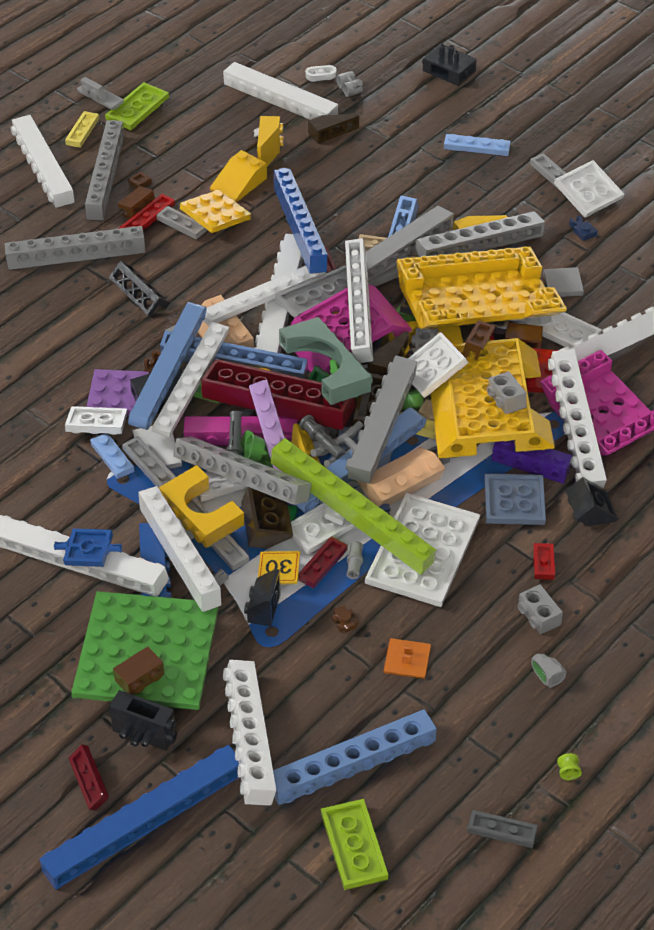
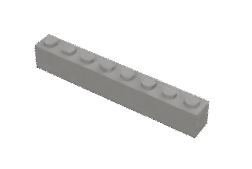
(403, 242)
(381, 420)

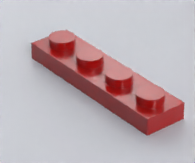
(149, 213)

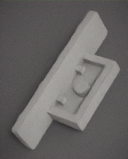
(97, 93)

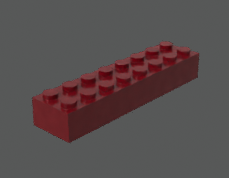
(292, 395)

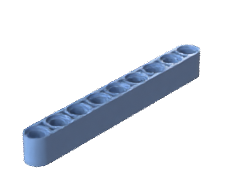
(167, 366)
(406, 426)

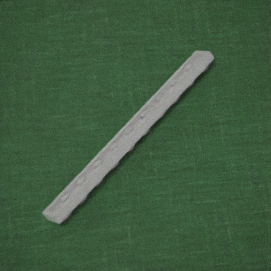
(159, 474)

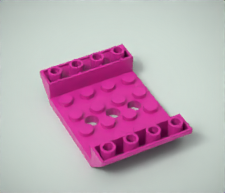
(383, 321)
(603, 388)

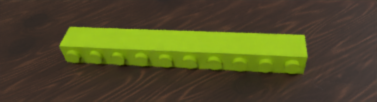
(354, 507)

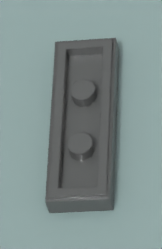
(502, 828)

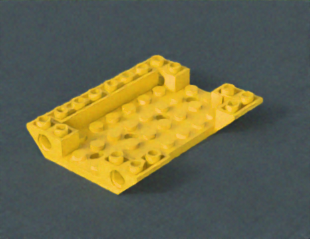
(465, 287)
(463, 409)

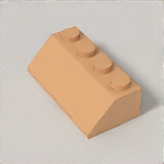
(237, 331)
(403, 476)

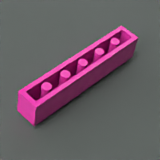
(216, 429)

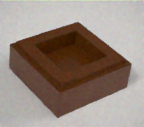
(140, 179)

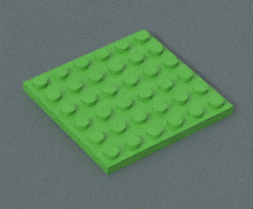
(168, 626)

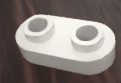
(319, 73)

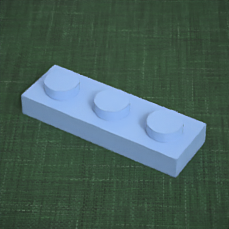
(112, 455)

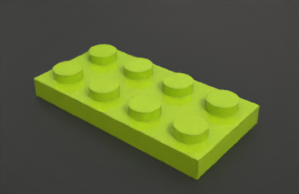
(138, 105)
(354, 844)

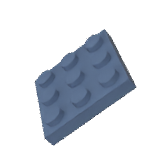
(514, 499)

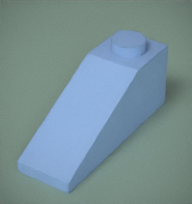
(404, 214)

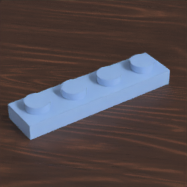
(477, 144)

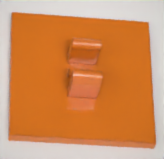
(407, 658)

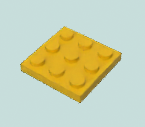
(215, 211)

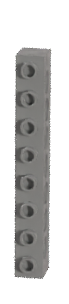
(104, 170)
(482, 236)
(74, 247)
(242, 470)

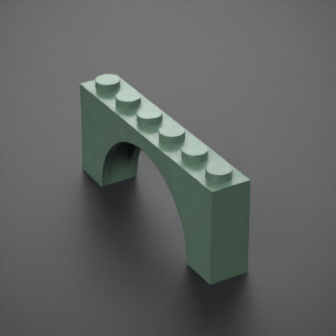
(315, 336)

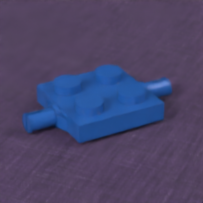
(88, 547)

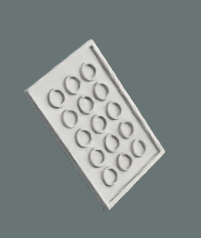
(443, 528)

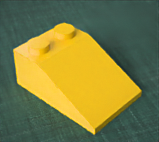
(269, 138)
(240, 176)

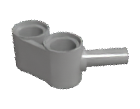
(349, 84)

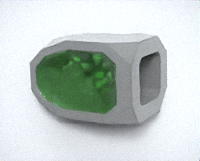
(548, 670)

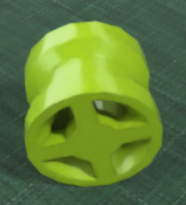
(569, 766)

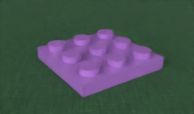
(112, 389)

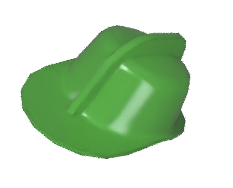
(413, 399)
(253, 446)

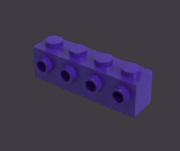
(548, 462)

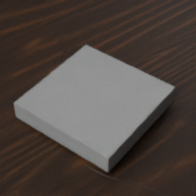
(565, 280)

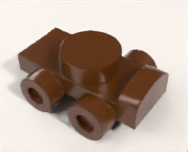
(345, 618)

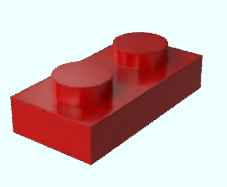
(544, 561)

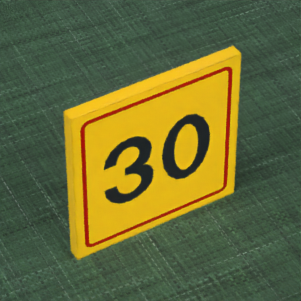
(286, 561)

